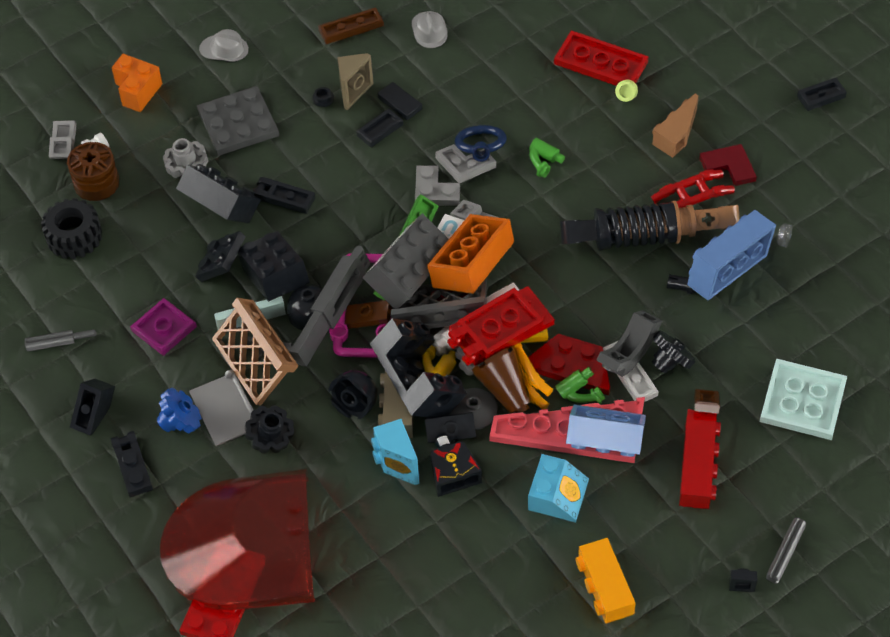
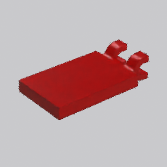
(495, 326)

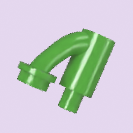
(546, 151)
(568, 387)

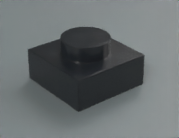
(743, 580)

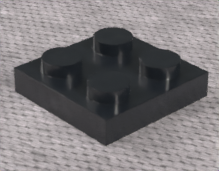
(220, 256)

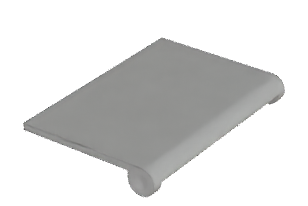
(223, 407)

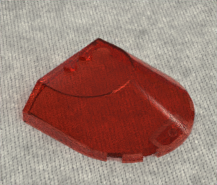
(242, 543)

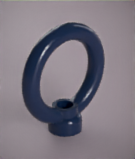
(472, 149)

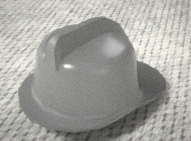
(429, 29)
(224, 46)

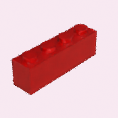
(698, 459)

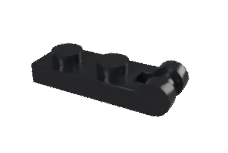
(284, 195)
(132, 465)

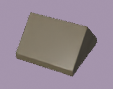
(355, 77)

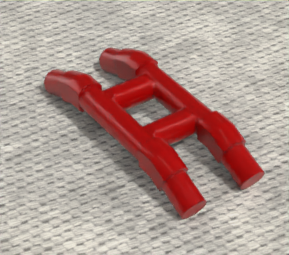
(699, 180)

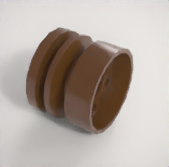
(93, 171)

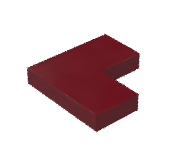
(731, 159)

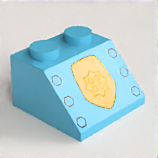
(395, 451)
(557, 489)

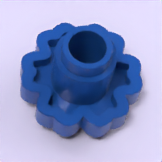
(178, 412)

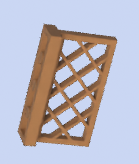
(263, 337)

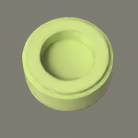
(626, 90)

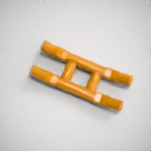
(532, 379)

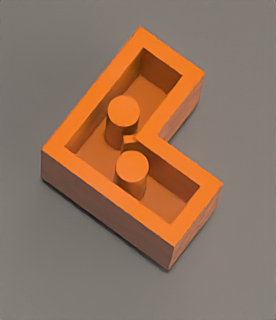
(136, 80)

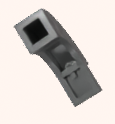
(632, 344)

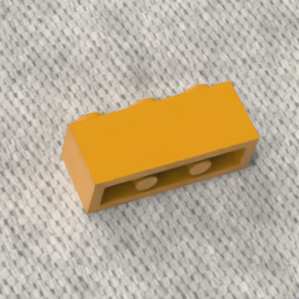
(605, 581)

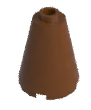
(505, 380)

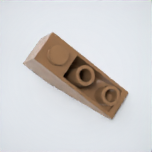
(674, 132)

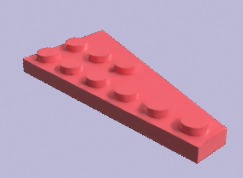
(549, 429)

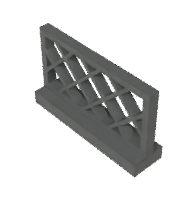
(443, 312)

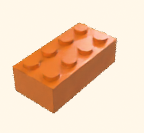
(471, 253)

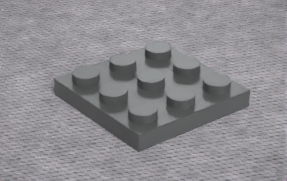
(237, 120)

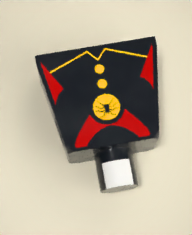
(453, 467)

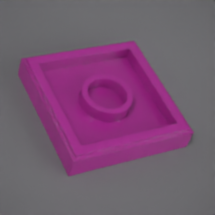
(163, 326)

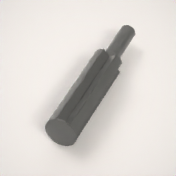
(56, 339)

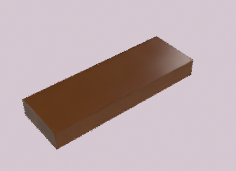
(350, 25)

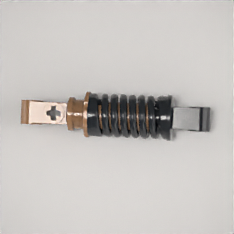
(646, 223)

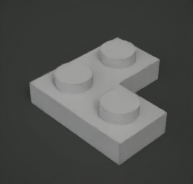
(462, 166)
(440, 193)

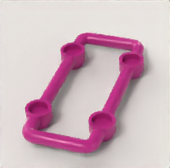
(340, 332)

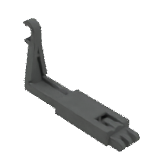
(328, 306)

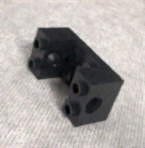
(423, 393)

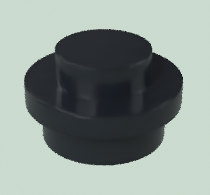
(323, 97)

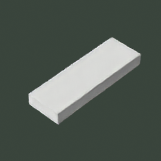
(637, 382)

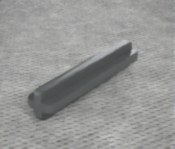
(786, 550)

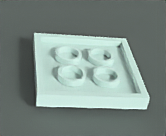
(803, 399)

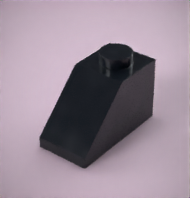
(91, 405)

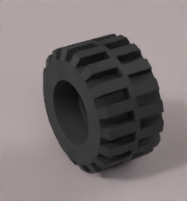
(76, 241)

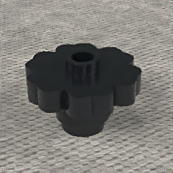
(670, 353)
(269, 429)

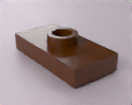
(367, 314)
(706, 401)

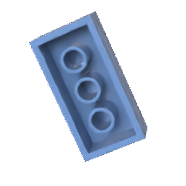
(730, 254)

